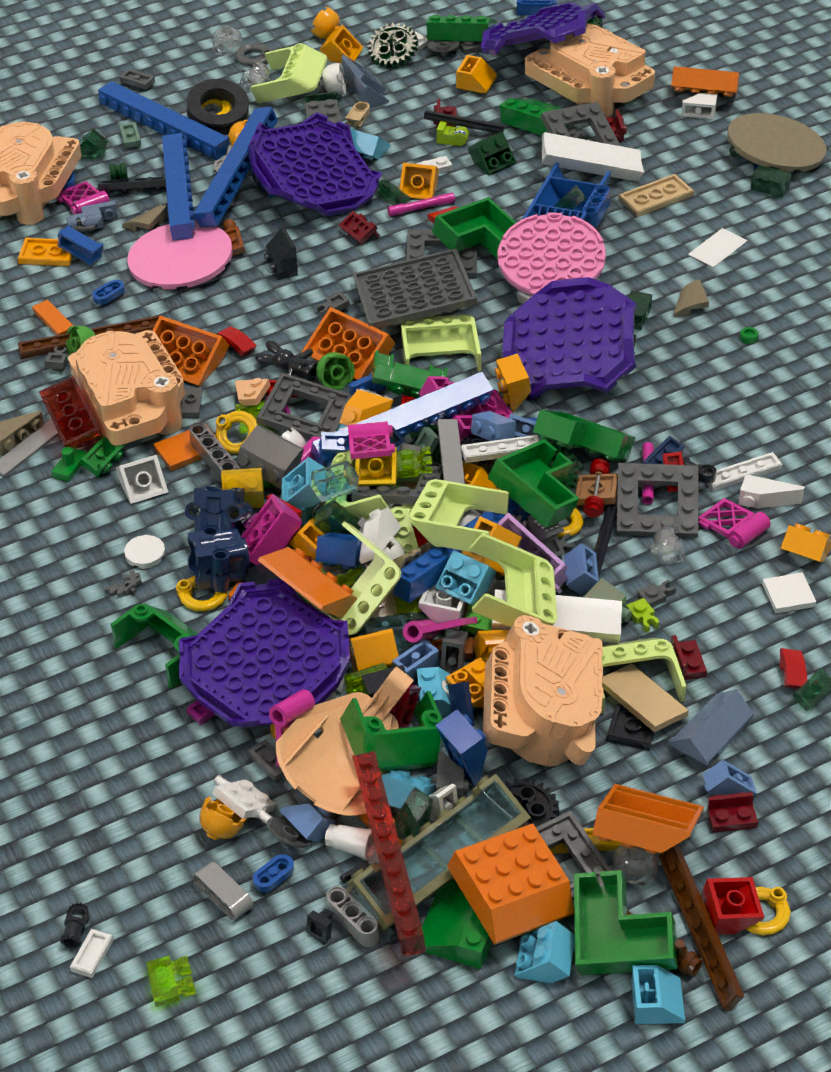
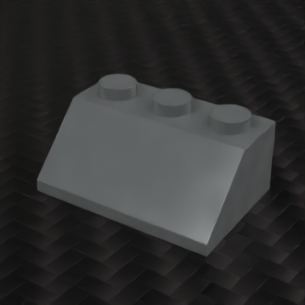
(271, 453)

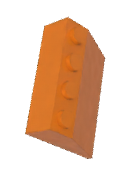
(705, 81)
(349, 337)
(191, 349)
(310, 580)

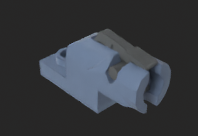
(93, 216)

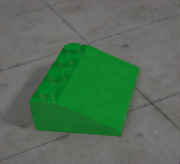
(457, 28)
(525, 114)
(454, 929)

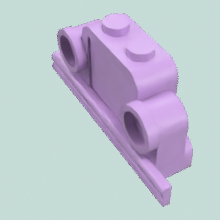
(533, 545)

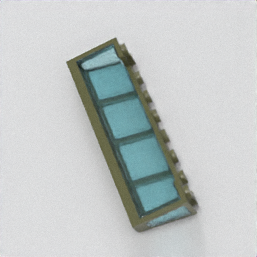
(479, 817)

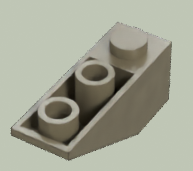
(18, 429)

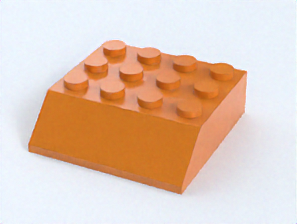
(644, 819)
(512, 883)

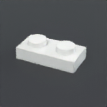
(442, 164)

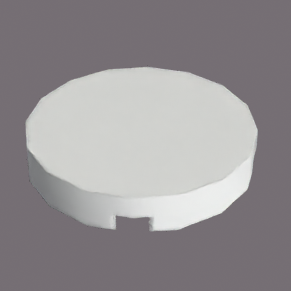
(144, 551)

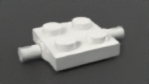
(244, 799)

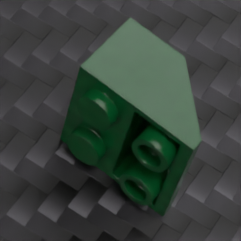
(492, 153)

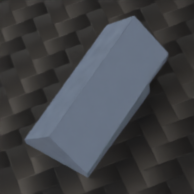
(363, 83)
(713, 727)

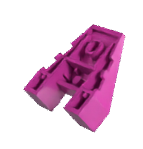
(464, 418)

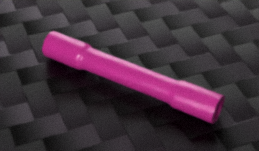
(403, 208)
(647, 490)

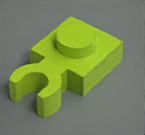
(643, 613)

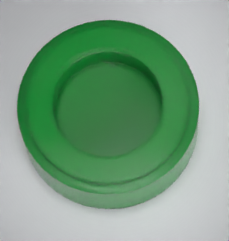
(749, 335)

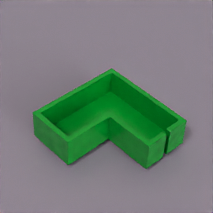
(473, 224)
(584, 434)
(536, 485)
(611, 939)

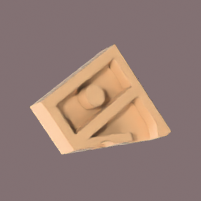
(251, 391)

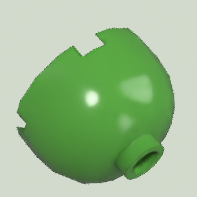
(77, 336)
(335, 370)

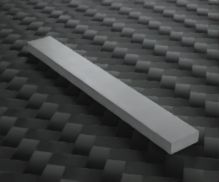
(27, 448)

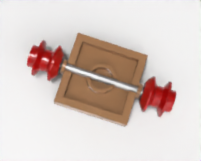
(597, 488)

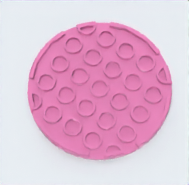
(550, 250)
(183, 262)

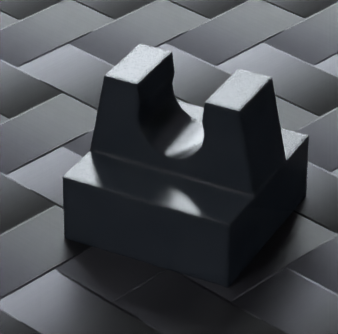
(320, 925)

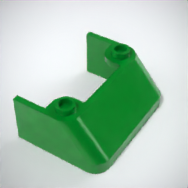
(160, 620)
(396, 747)

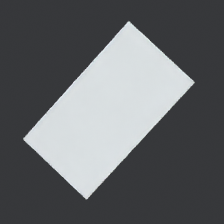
(717, 247)

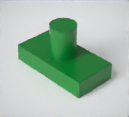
(68, 464)

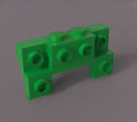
(401, 377)

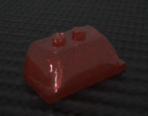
(71, 414)

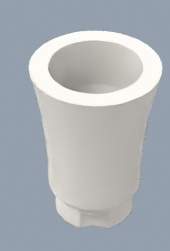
(350, 840)

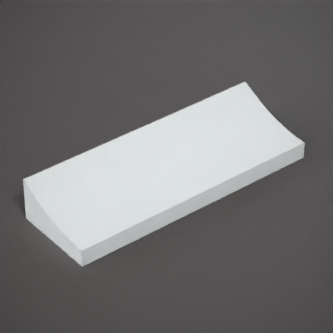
(591, 156)
(583, 615)

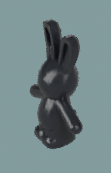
(286, 361)

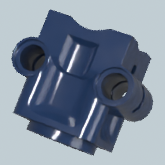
(218, 508)
(217, 557)

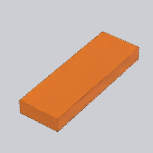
(52, 317)

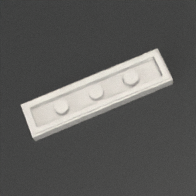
(495, 449)
(735, 473)

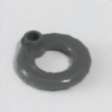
(240, 53)

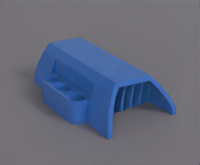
(557, 187)

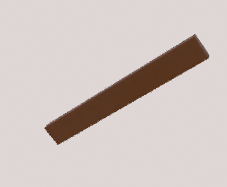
(45, 345)
(701, 928)

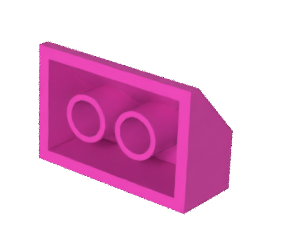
(271, 529)

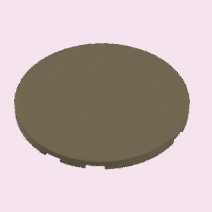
(776, 142)

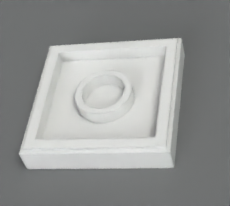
(789, 593)

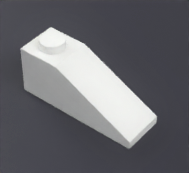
(767, 493)
(380, 530)

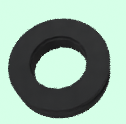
(217, 89)

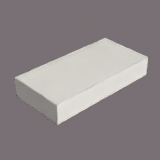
(91, 953)

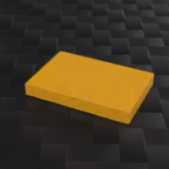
(43, 252)

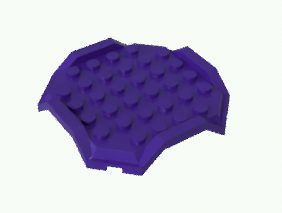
(549, 23)
(313, 165)
(573, 335)
(262, 653)

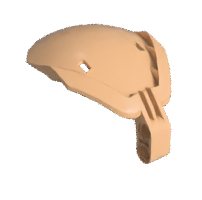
(325, 765)

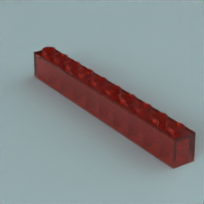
(389, 855)

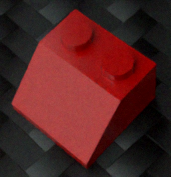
(732, 904)

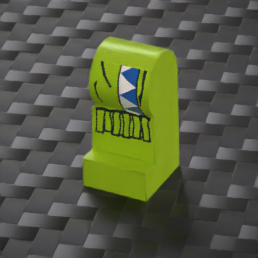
(451, 135)

